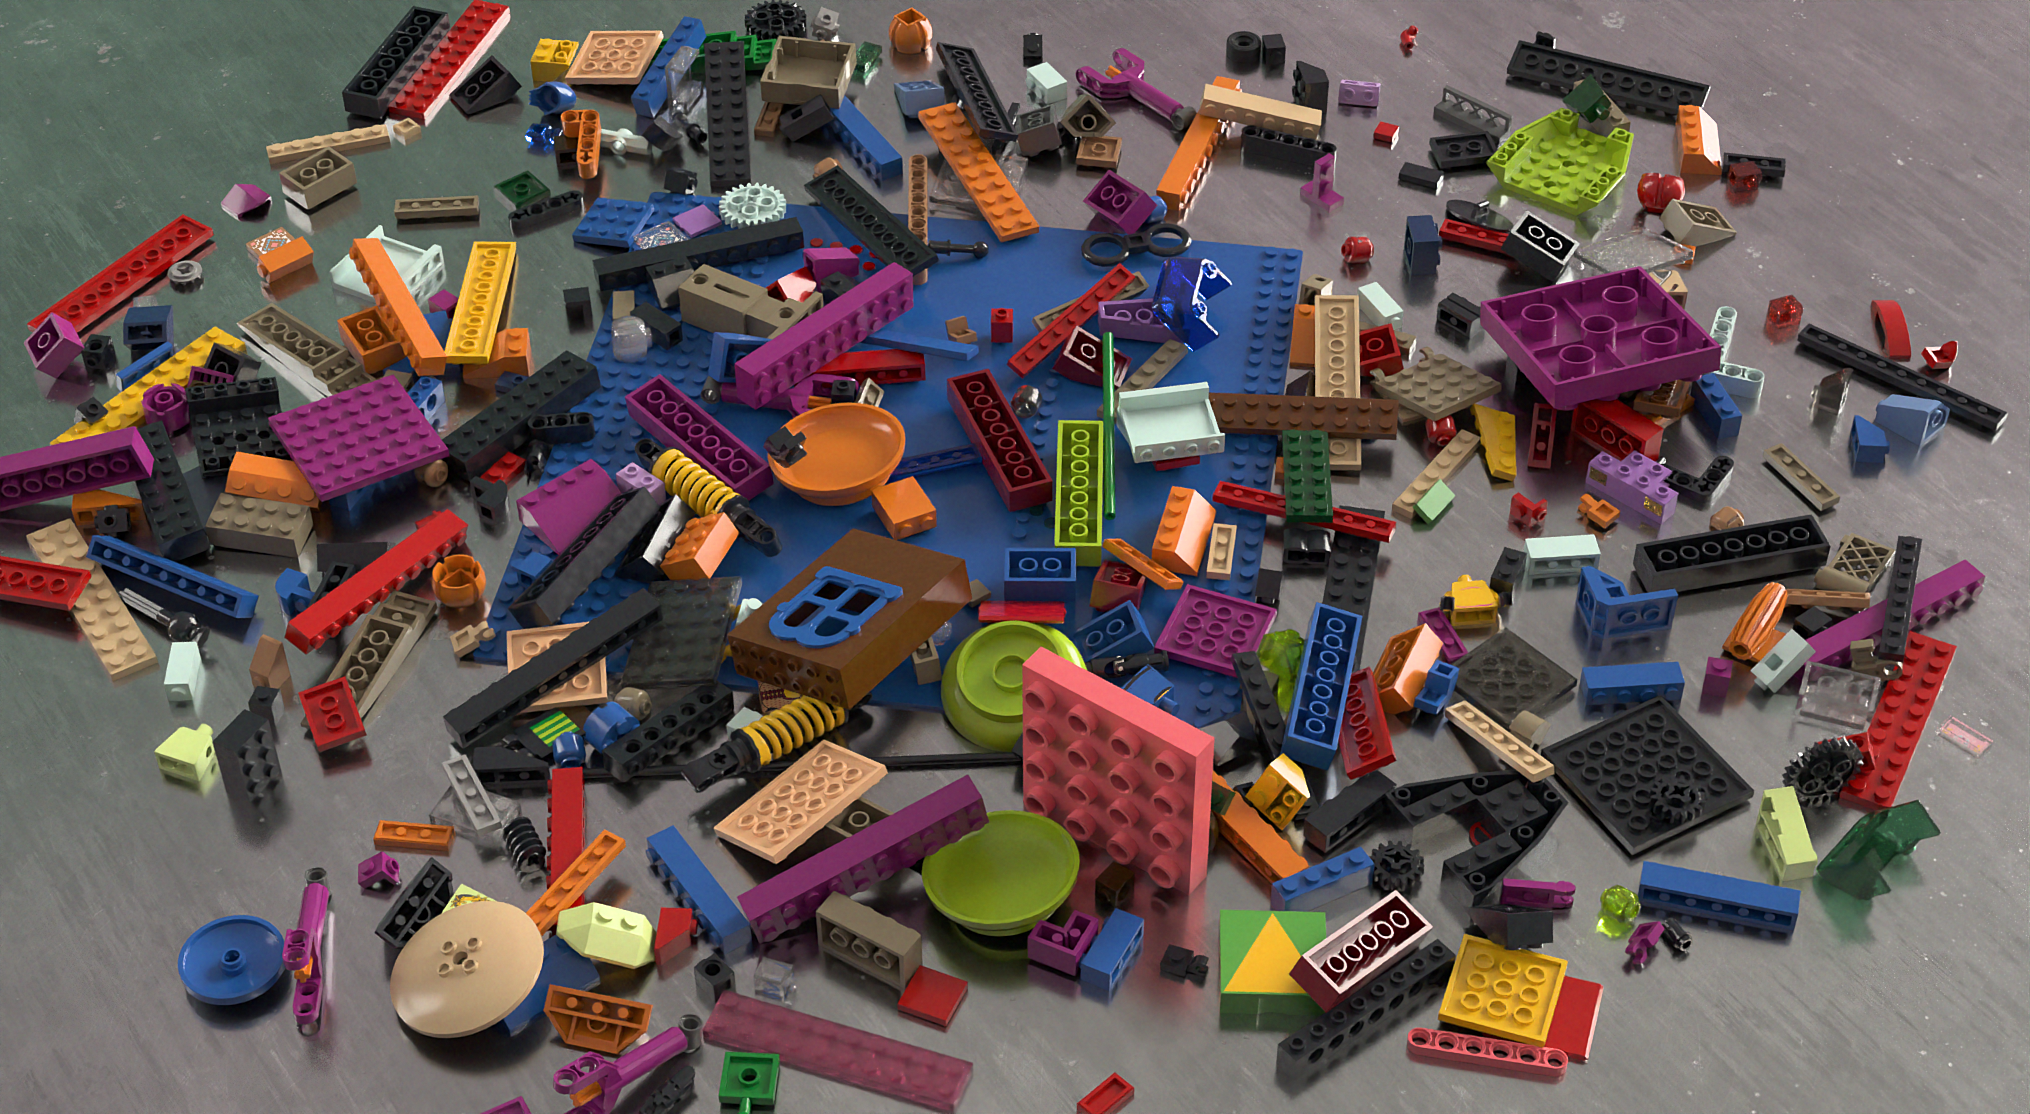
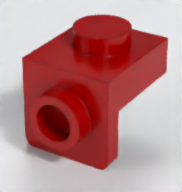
(1528, 511)

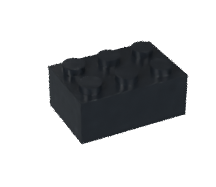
(1540, 246)
(246, 755)

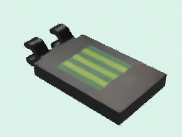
(540, 732)

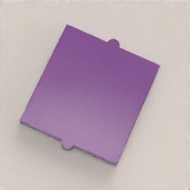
(697, 221)

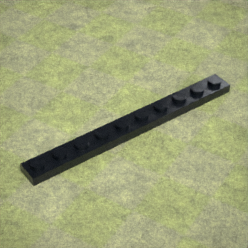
(1902, 376)

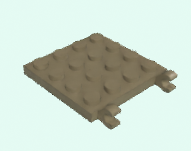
(1435, 385)

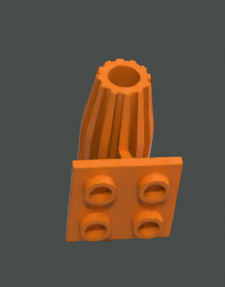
(1755, 631)

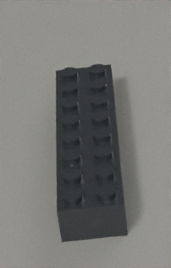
(395, 62)
(505, 422)
(169, 499)
(1731, 554)
(584, 559)

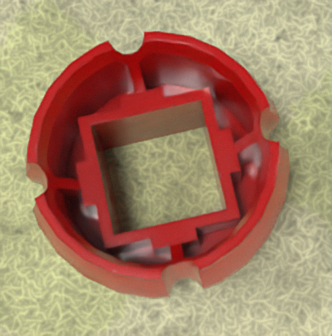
(1657, 191)

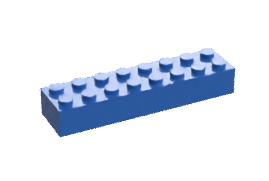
(1321, 686)

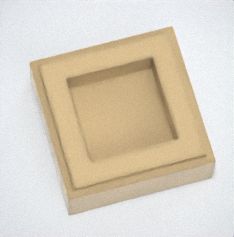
(406, 128)

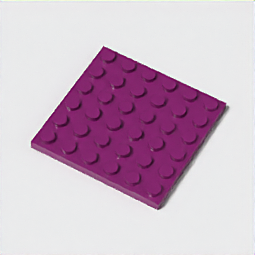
(358, 437)

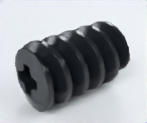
(524, 844)

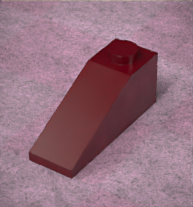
(1542, 436)

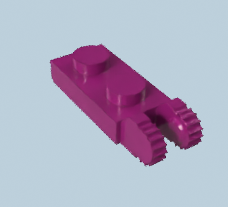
(1537, 893)

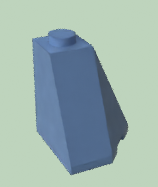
(1912, 417)

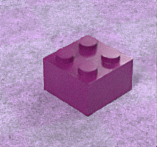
(53, 345)

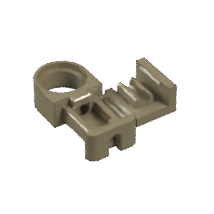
(1862, 655)

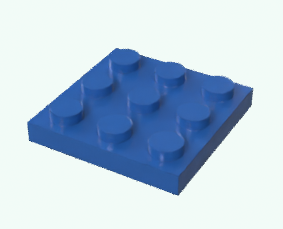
(613, 222)

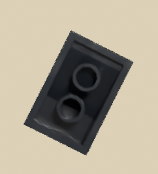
(485, 87)
(1514, 924)

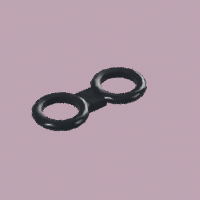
(1135, 244)

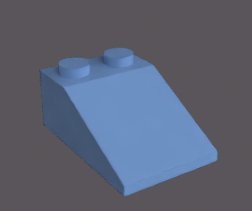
(919, 96)

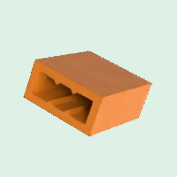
(903, 508)

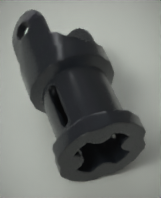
(535, 459)

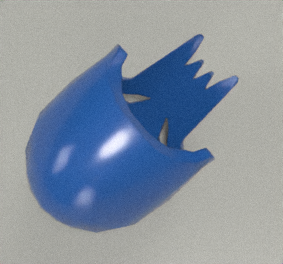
(553, 98)

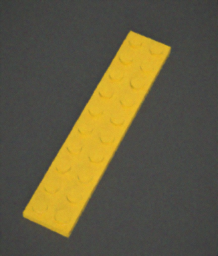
(480, 303)
(126, 408)

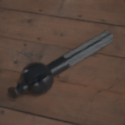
(180, 626)

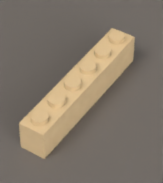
(1260, 111)

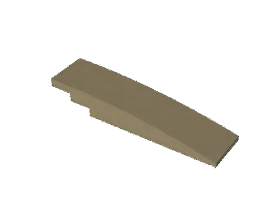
(305, 350)
(381, 647)

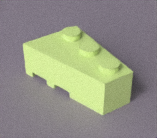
(1786, 834)

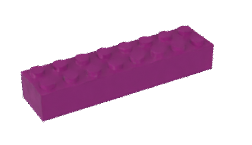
(685, 425)
(73, 467)

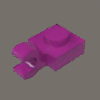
(1644, 937)

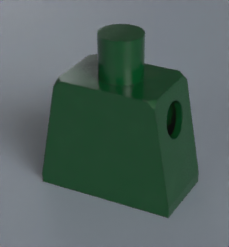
(1588, 101)

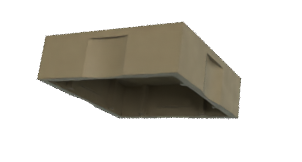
(807, 69)

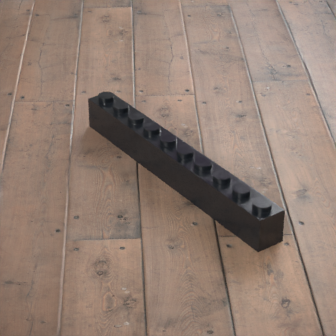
(710, 250)
(552, 668)

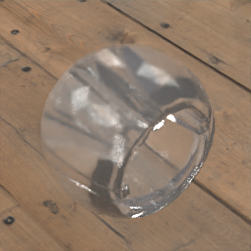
(630, 339)

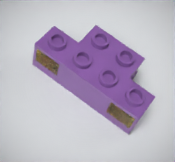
(1635, 483)

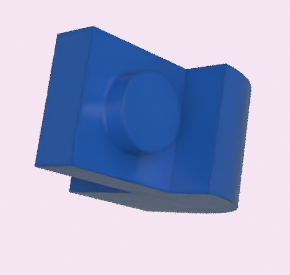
(293, 591)
(1438, 688)

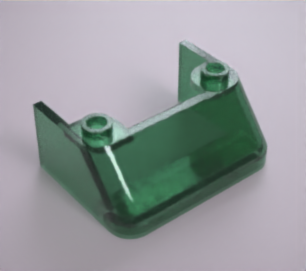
(1871, 844)

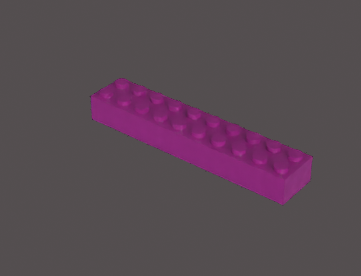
(824, 335)
(864, 858)

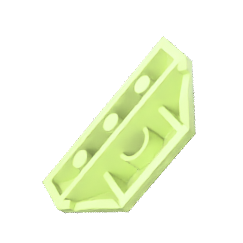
(608, 934)

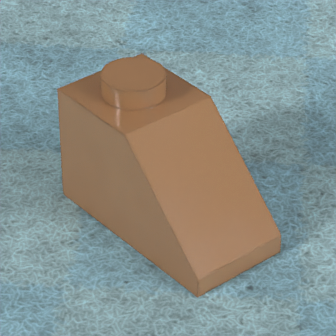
(269, 664)

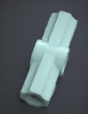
(625, 141)

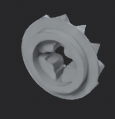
(190, 269)

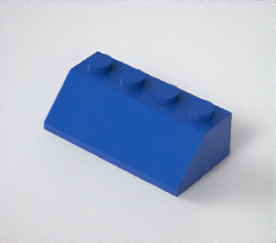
(560, 967)

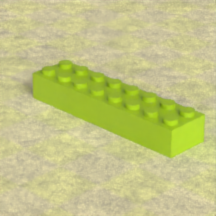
(1080, 489)

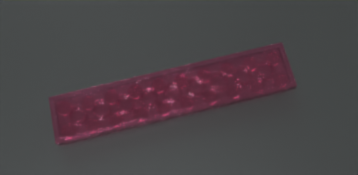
(839, 1050)

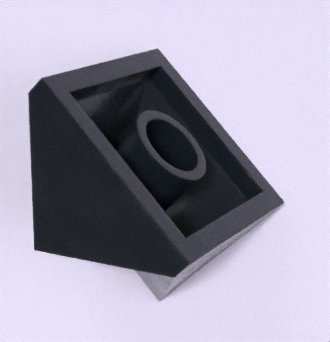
(1231, 735)

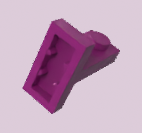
(1321, 187)

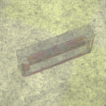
(1964, 737)

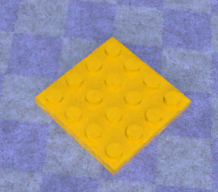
(1503, 991)

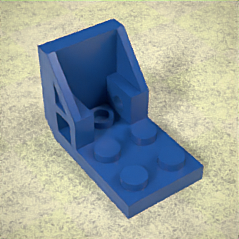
(1625, 613)

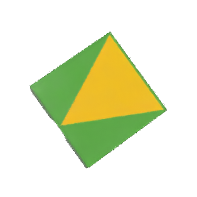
(1258, 955)

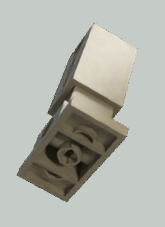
(737, 306)

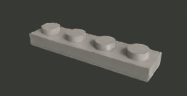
(471, 795)

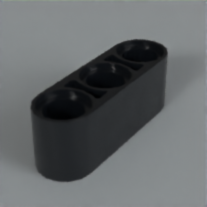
(562, 428)

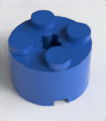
(608, 725)

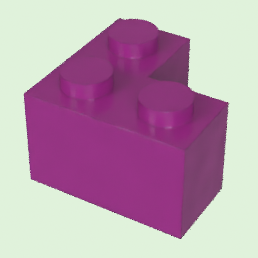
(1063, 946)

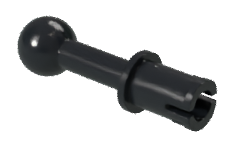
(693, 130)
(979, 249)

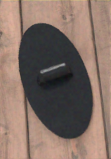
(1480, 215)

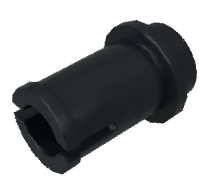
(1681, 939)

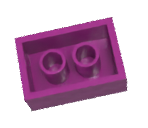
(1120, 203)

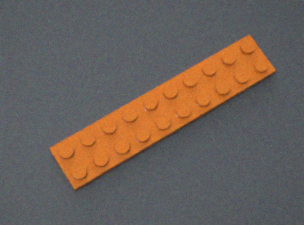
(978, 172)

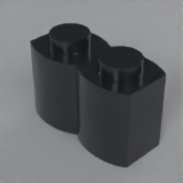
(1306, 546)

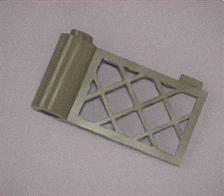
(1848, 581)

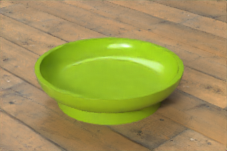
(986, 683)
(1003, 874)

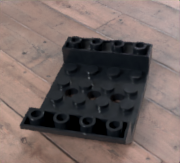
(232, 414)

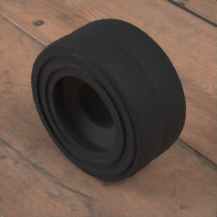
(1243, 47)

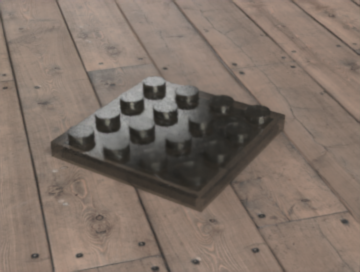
(1510, 677)

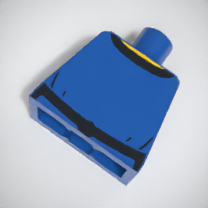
(1154, 689)

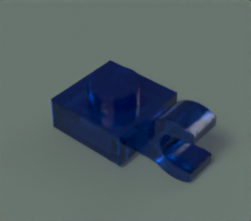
(541, 133)

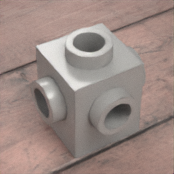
(825, 24)

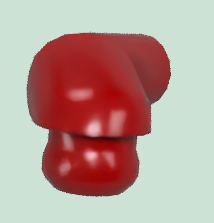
(1407, 37)

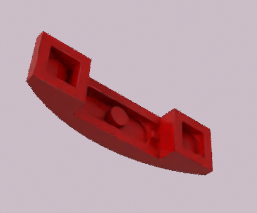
(1894, 327)

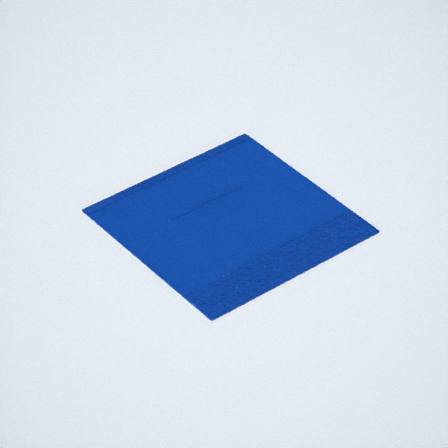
(971, 517)

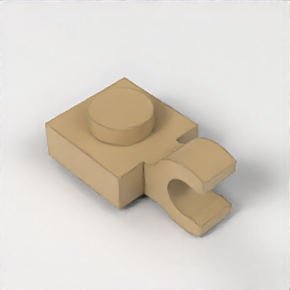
(469, 637)

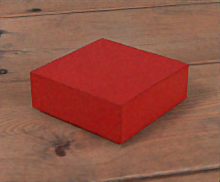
(1386, 132)

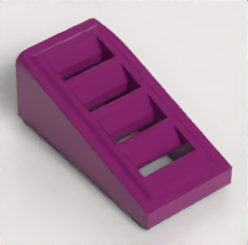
(196, 373)

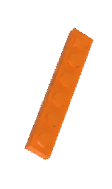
(575, 880)

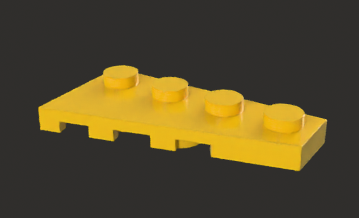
(1498, 438)

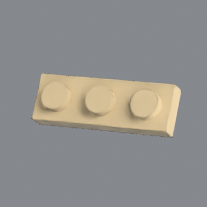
(1221, 551)

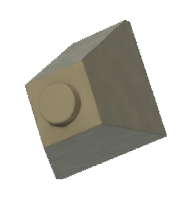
(1087, 118)

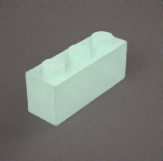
(1561, 554)

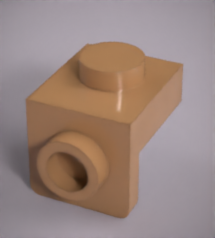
(959, 332)

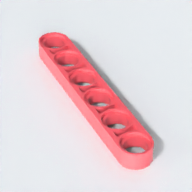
(1486, 1056)

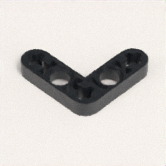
(1696, 485)

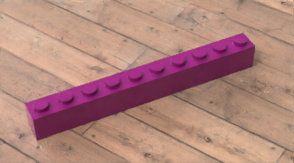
(1930, 599)

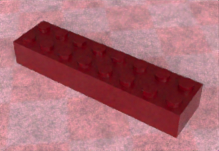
(1000, 440)

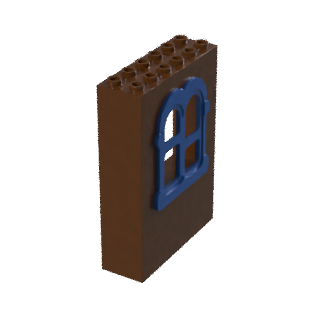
(901, 600)

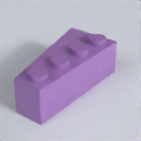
(1133, 321)

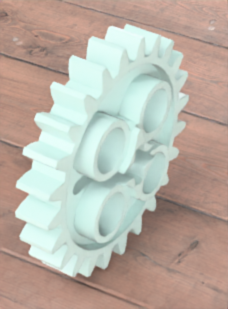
(752, 206)

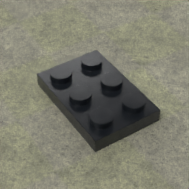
(1463, 149)

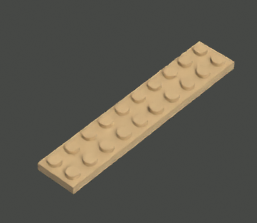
(1338, 366)
(99, 608)

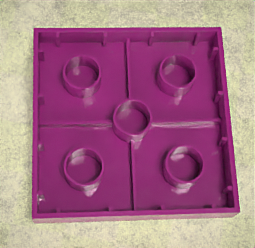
(1600, 337)

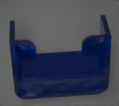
(1177, 301)

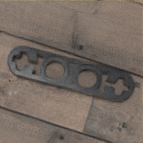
(567, 203)

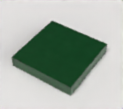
(522, 190)

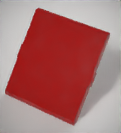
(1022, 611)
(1573, 1018)

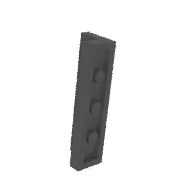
(1473, 119)

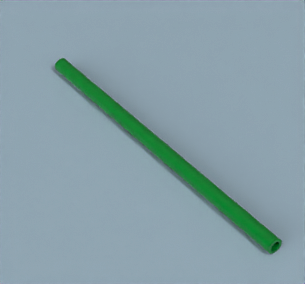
(1108, 426)

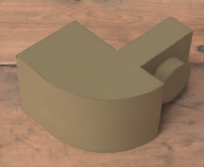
(1529, 728)

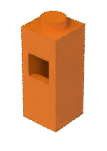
(285, 259)

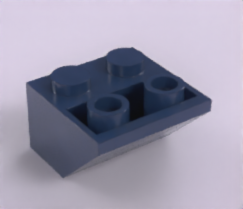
(148, 327)

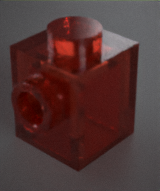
(1744, 176)
(1784, 312)

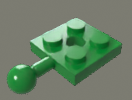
(759, 1091)

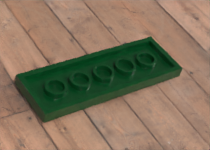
(1307, 476)

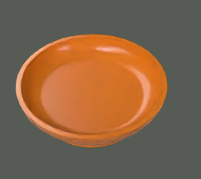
(847, 453)

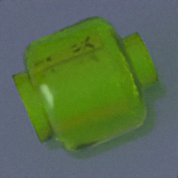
(1620, 904)

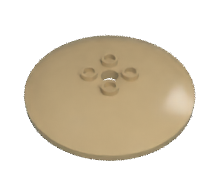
(462, 999)

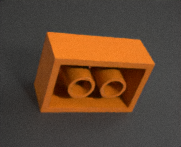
(370, 339)
(700, 548)

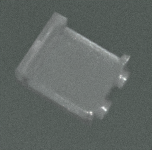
(679, 81)

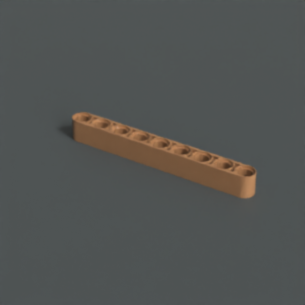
(918, 205)

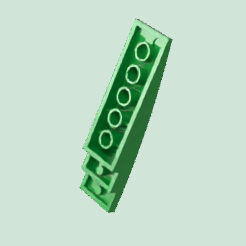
(756, 53)

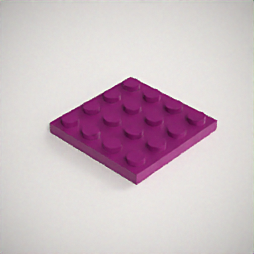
(1212, 627)

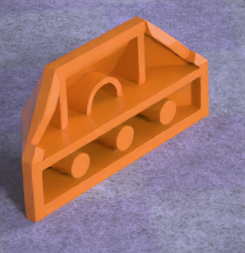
(596, 1019)

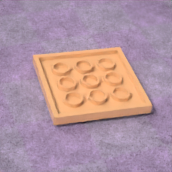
(614, 57)
(584, 689)

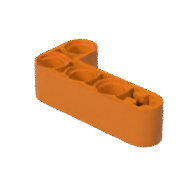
(587, 127)

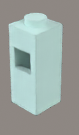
(1379, 306)
(1782, 661)
(182, 671)

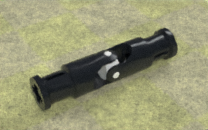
(1129, 665)

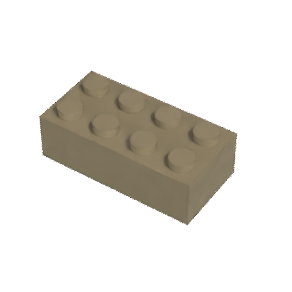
(259, 525)
(869, 939)

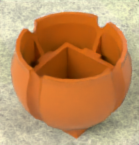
(910, 32)
(458, 581)

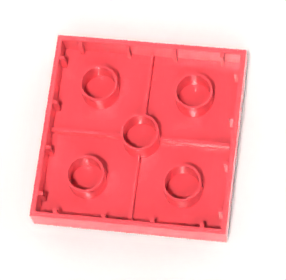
(1116, 771)

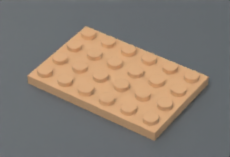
(800, 801)

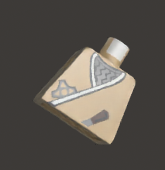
(1672, 284)

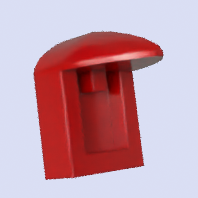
(1941, 356)

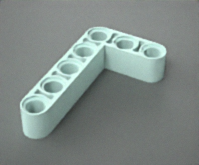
(1734, 378)

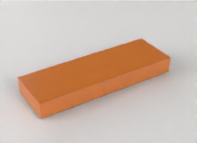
(414, 835)

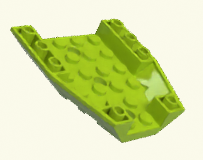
(1537, 158)

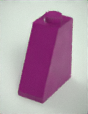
(826, 261)

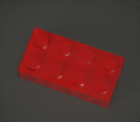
(1617, 429)

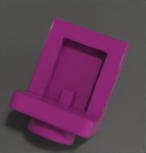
(378, 868)

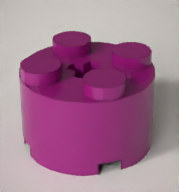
(166, 404)

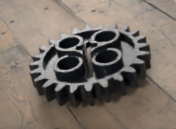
(775, 20)
(1823, 768)

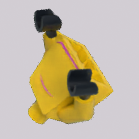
(1473, 602)

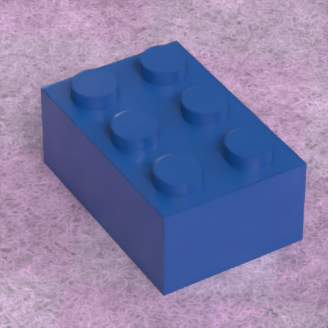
(1040, 574)

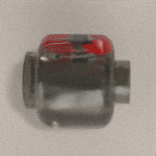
(1026, 401)

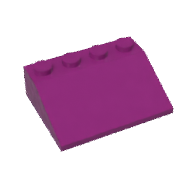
(566, 504)

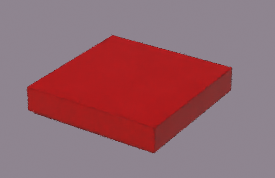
(932, 995)

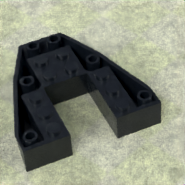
(1505, 804)

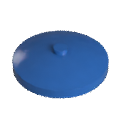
(231, 960)

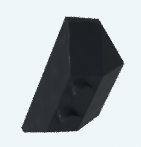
(417, 905)

